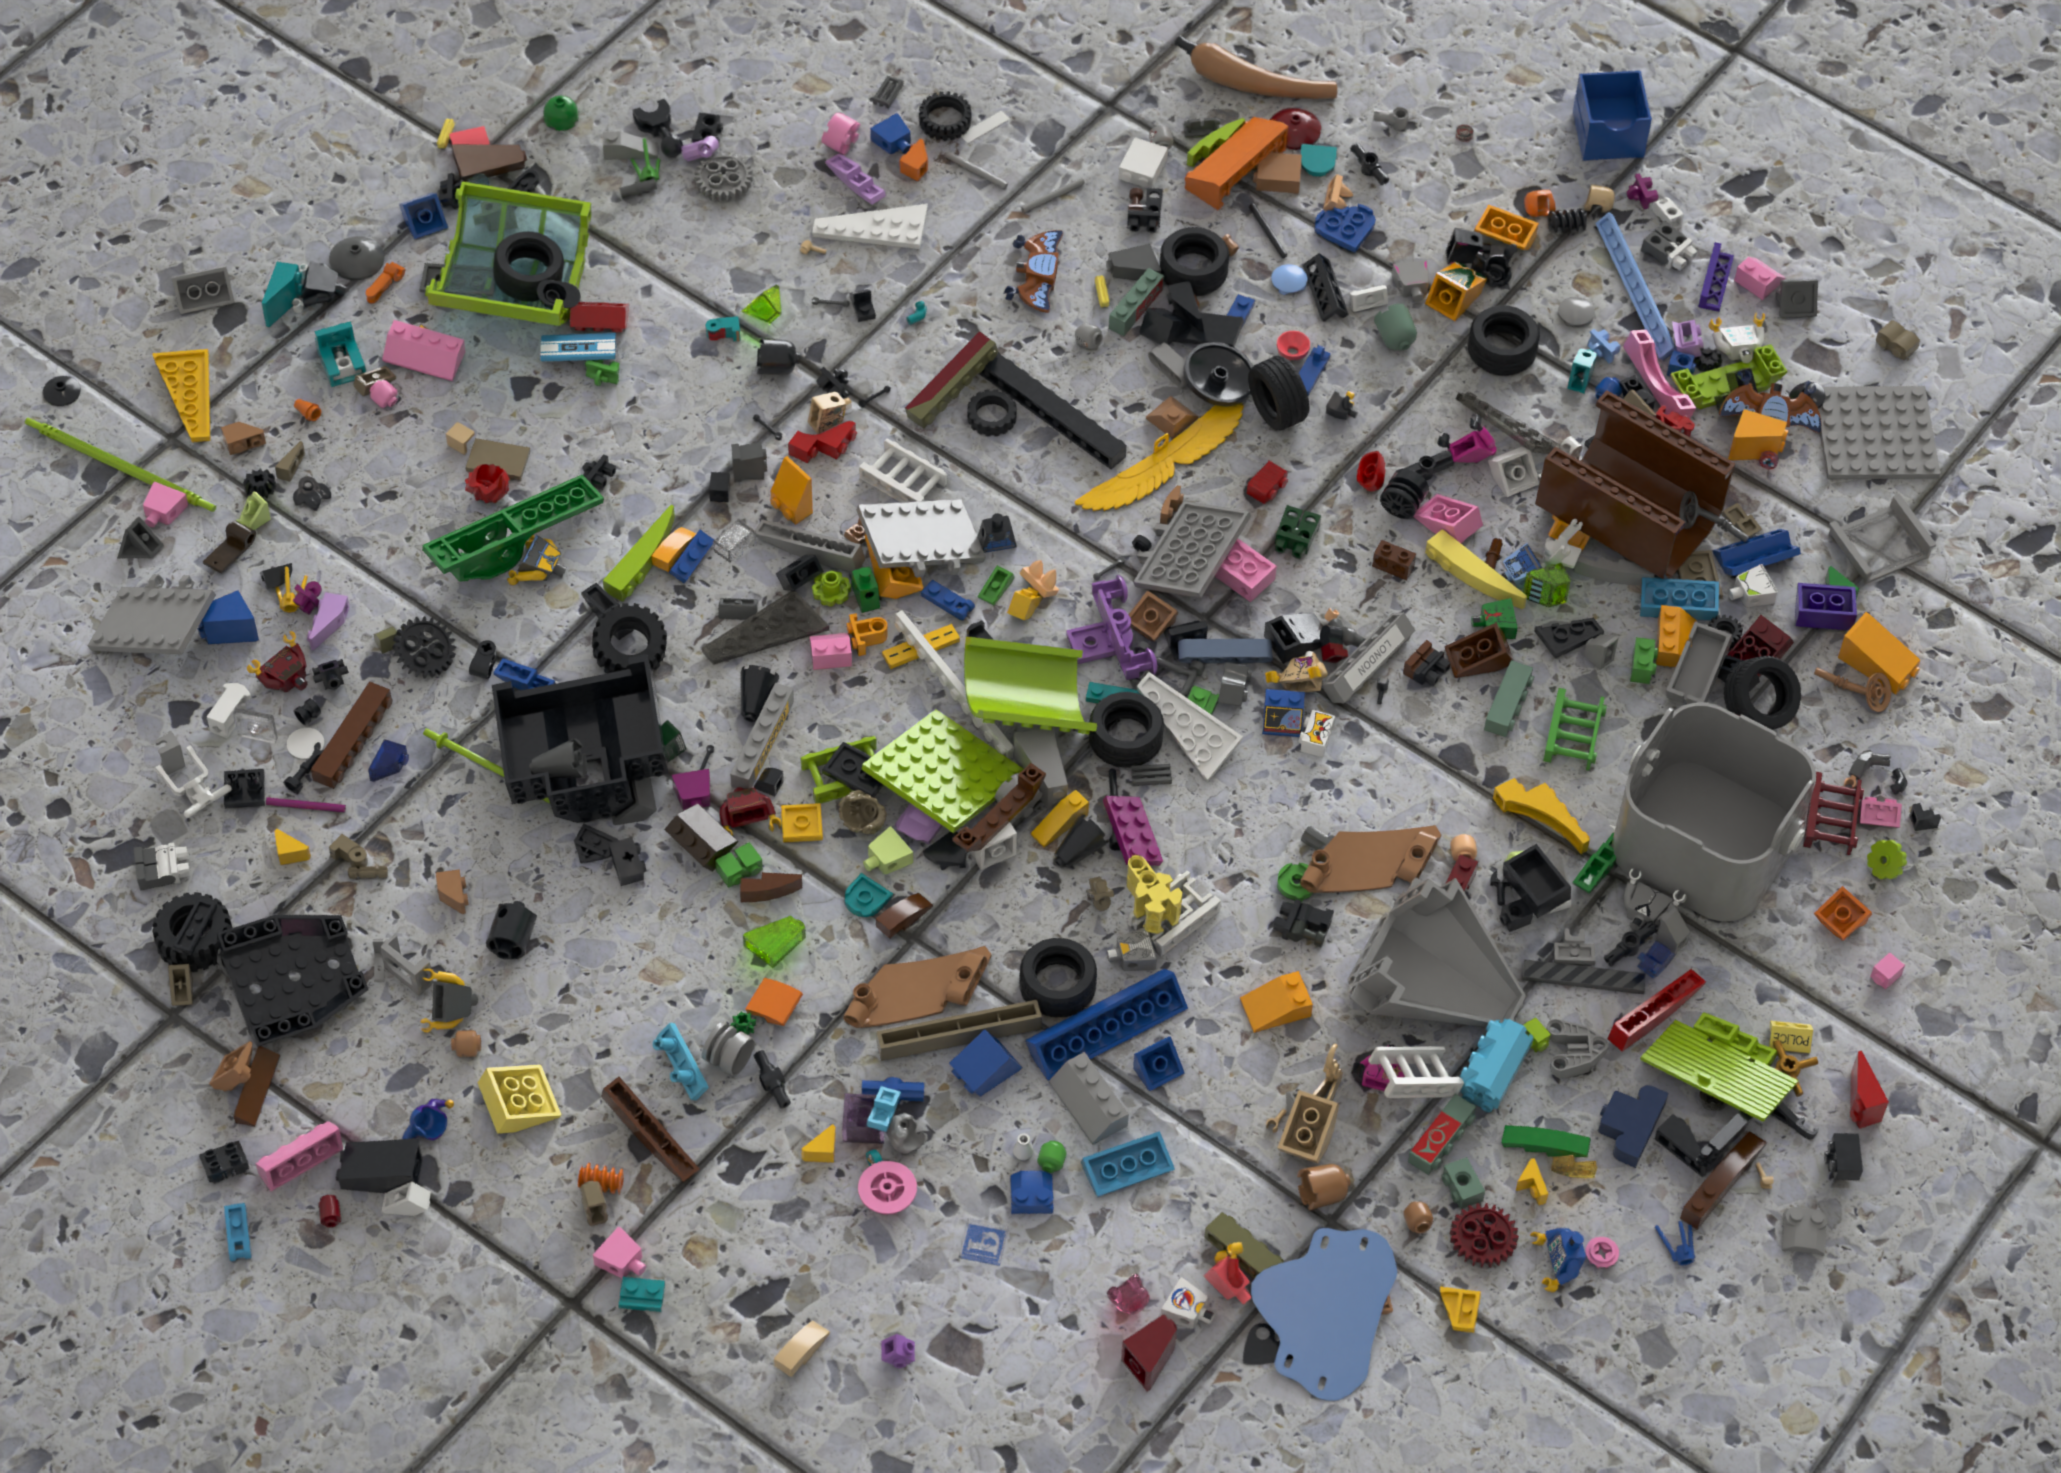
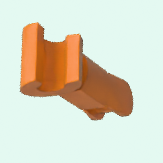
(390, 272)

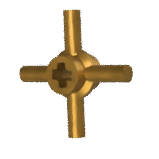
(1791, 1066)

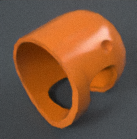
(1539, 201)

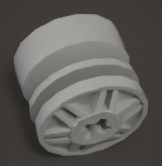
(728, 1048)

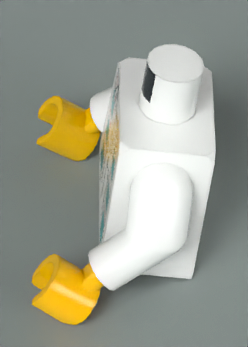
(1740, 341)

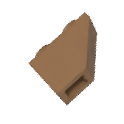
(242, 437)
(450, 890)

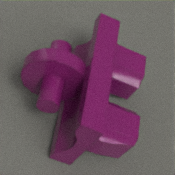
(1640, 192)
(307, 599)

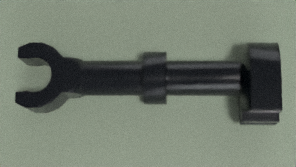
(294, 783)

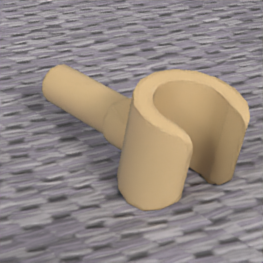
(806, 246)
(1276, 1120)
(1765, 1181)

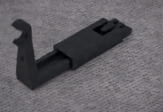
(1737, 1126)

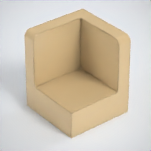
(458, 437)

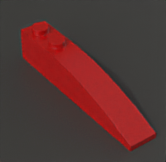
(1654, 1010)

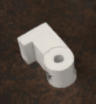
(1668, 211)
(1571, 447)

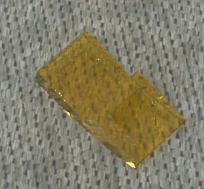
(1568, 1167)

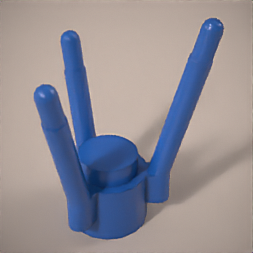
(1684, 1253)

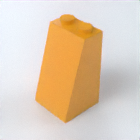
(1875, 650)

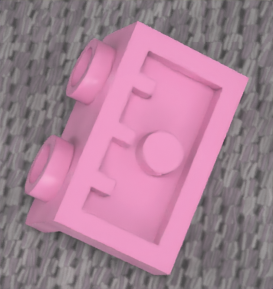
(1880, 813)

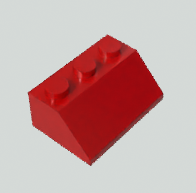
(599, 316)

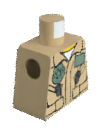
(827, 411)

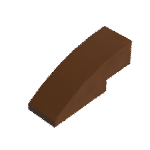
(769, 886)
(902, 914)

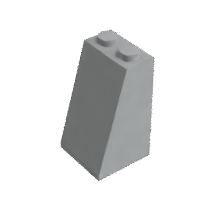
(1041, 749)

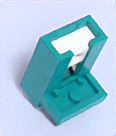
(336, 343)

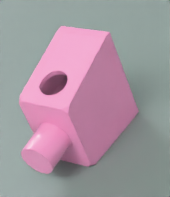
(163, 504)
(619, 1255)

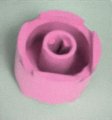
(841, 133)

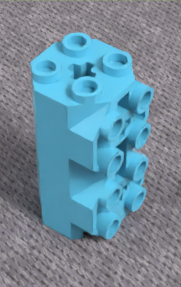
(1495, 1063)

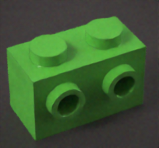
(1642, 660)

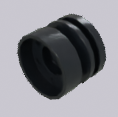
(1404, 493)

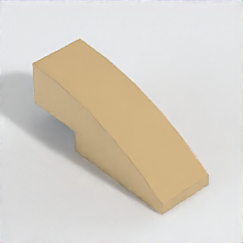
(800, 1348)

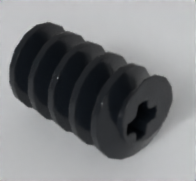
(1567, 219)

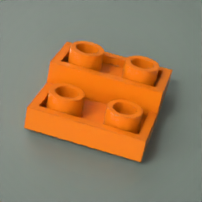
(774, 1001)

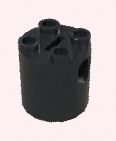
(511, 930)

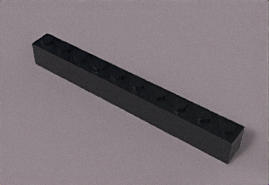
(1055, 411)

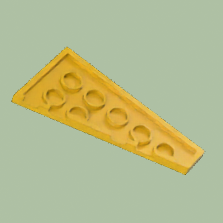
(189, 387)

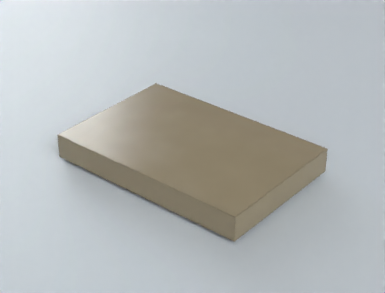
(507, 456)
(1700, 567)

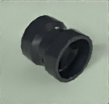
(307, 711)

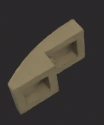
(1741, 521)

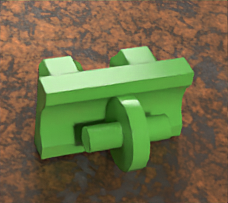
(601, 372)

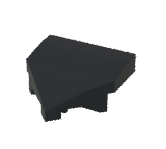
(592, 844)
(946, 852)

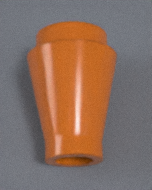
(309, 410)

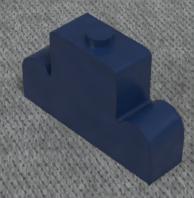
(1632, 1121)

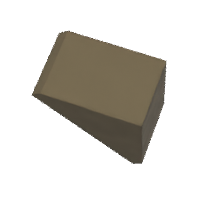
(181, 984)

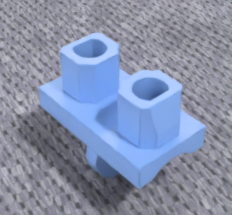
(1599, 345)

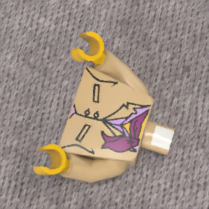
(1301, 675)

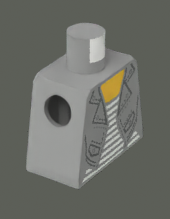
(1134, 951)

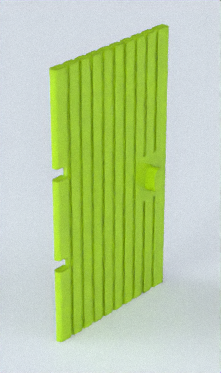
(1719, 1070)

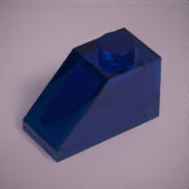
(388, 760)

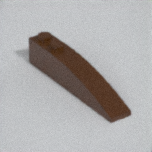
(648, 1129)
(1721, 1180)

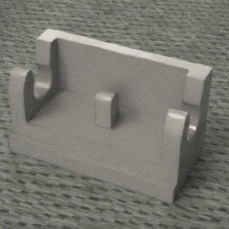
(171, 754)

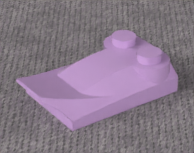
(917, 825)

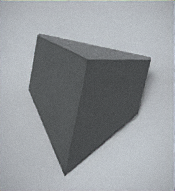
(139, 541)

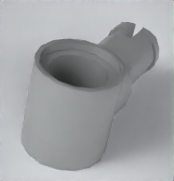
(1397, 118)

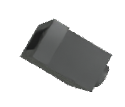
(748, 461)

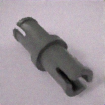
(638, 188)

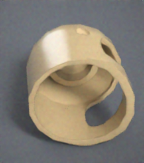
(1600, 196)

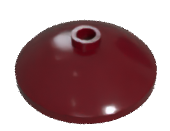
(1302, 127)

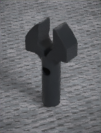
(1494, 881)

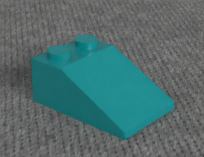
(281, 291)

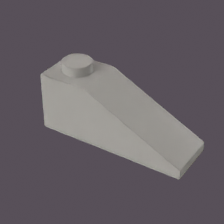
(626, 146)

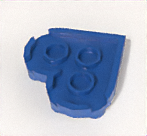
(1346, 226)

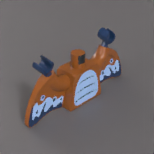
(1039, 270)
(1796, 412)

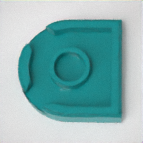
(1318, 159)
(866, 897)

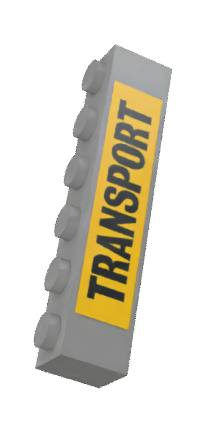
(762, 736)

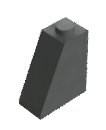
(1132, 262)

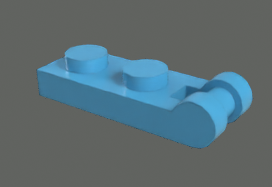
(237, 1231)

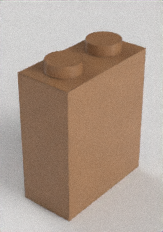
(1278, 173)

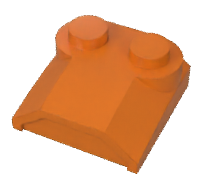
(1843, 914)

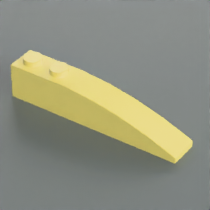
(1471, 569)

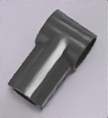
(1315, 838)

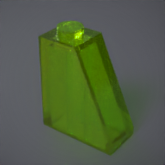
(775, 939)

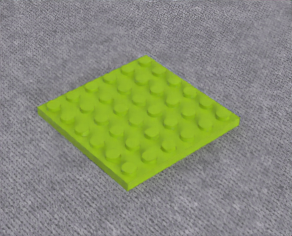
(942, 770)

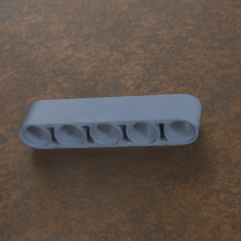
(1225, 650)

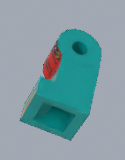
(723, 328)

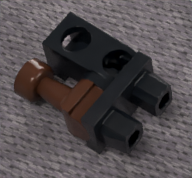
(1144, 215)

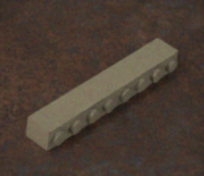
(958, 1030)

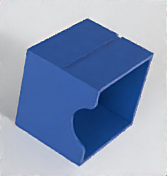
(1611, 115)

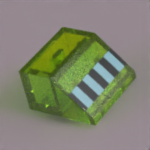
(1547, 585)

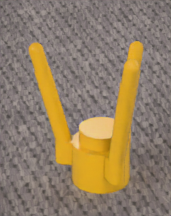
(286, 602)

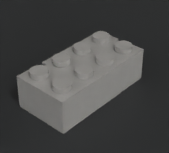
(1699, 664)

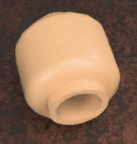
(1463, 845)

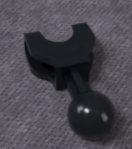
(658, 124)

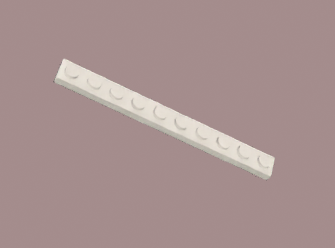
(949, 680)

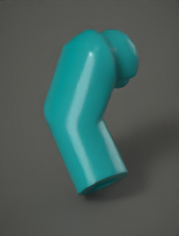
(920, 313)

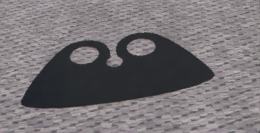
(1261, 1350)

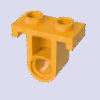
(865, 632)

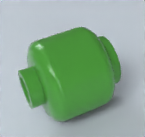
(1051, 1156)

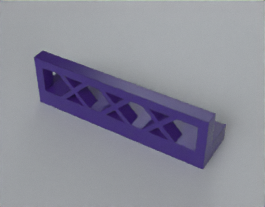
(1710, 276)

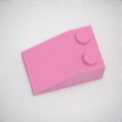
(1451, 515)

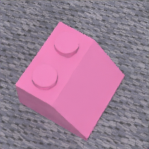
(1757, 277)
(831, 651)

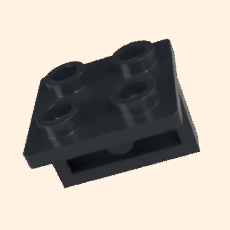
(1189, 630)

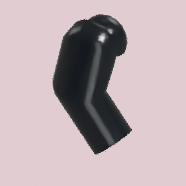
(1900, 783)

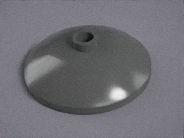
(356, 258)

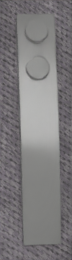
(828, 550)

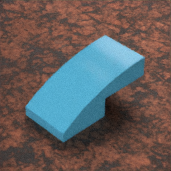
(883, 1109)

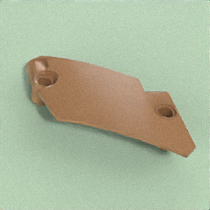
(1370, 860)
(917, 989)

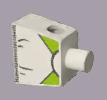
(1754, 588)

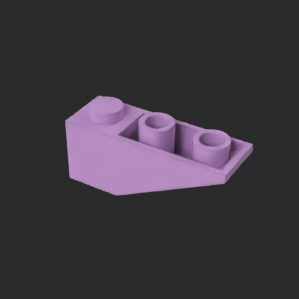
(330, 617)

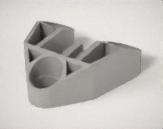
(1580, 1052)

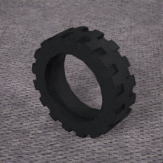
(996, 427)

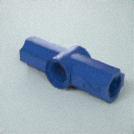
(909, 1090)

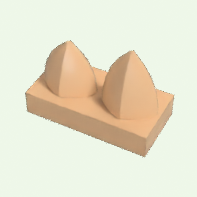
(1334, 190)
(1043, 583)

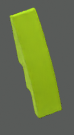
(1213, 141)
(1732, 1036)

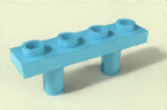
(684, 1065)

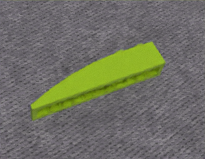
(638, 561)

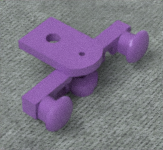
(1113, 634)

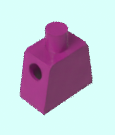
(692, 788)

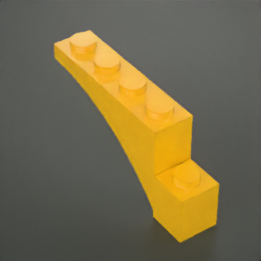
(1542, 806)

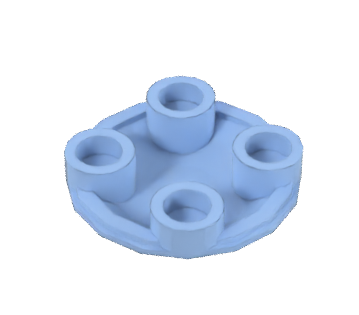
(1289, 279)

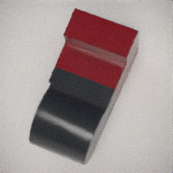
(1332, 644)

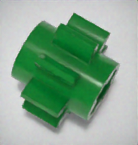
(744, 1023)

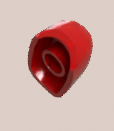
(1371, 471)

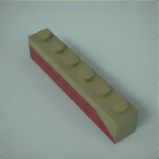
(951, 380)

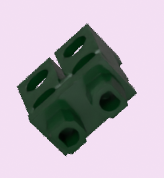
(1296, 532)

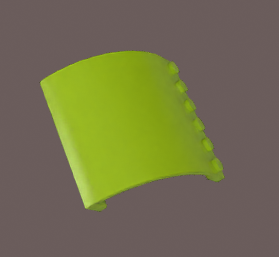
(1023, 684)

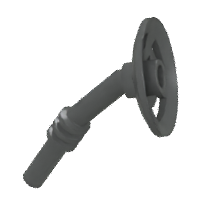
(1693, 510)

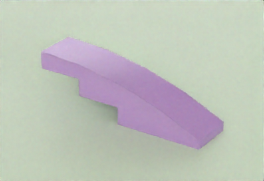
(855, 179)

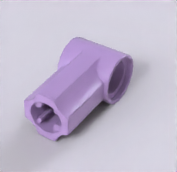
(699, 149)

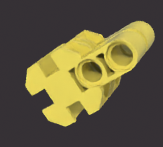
(1152, 895)

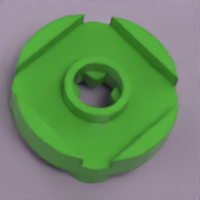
(1286, 884)

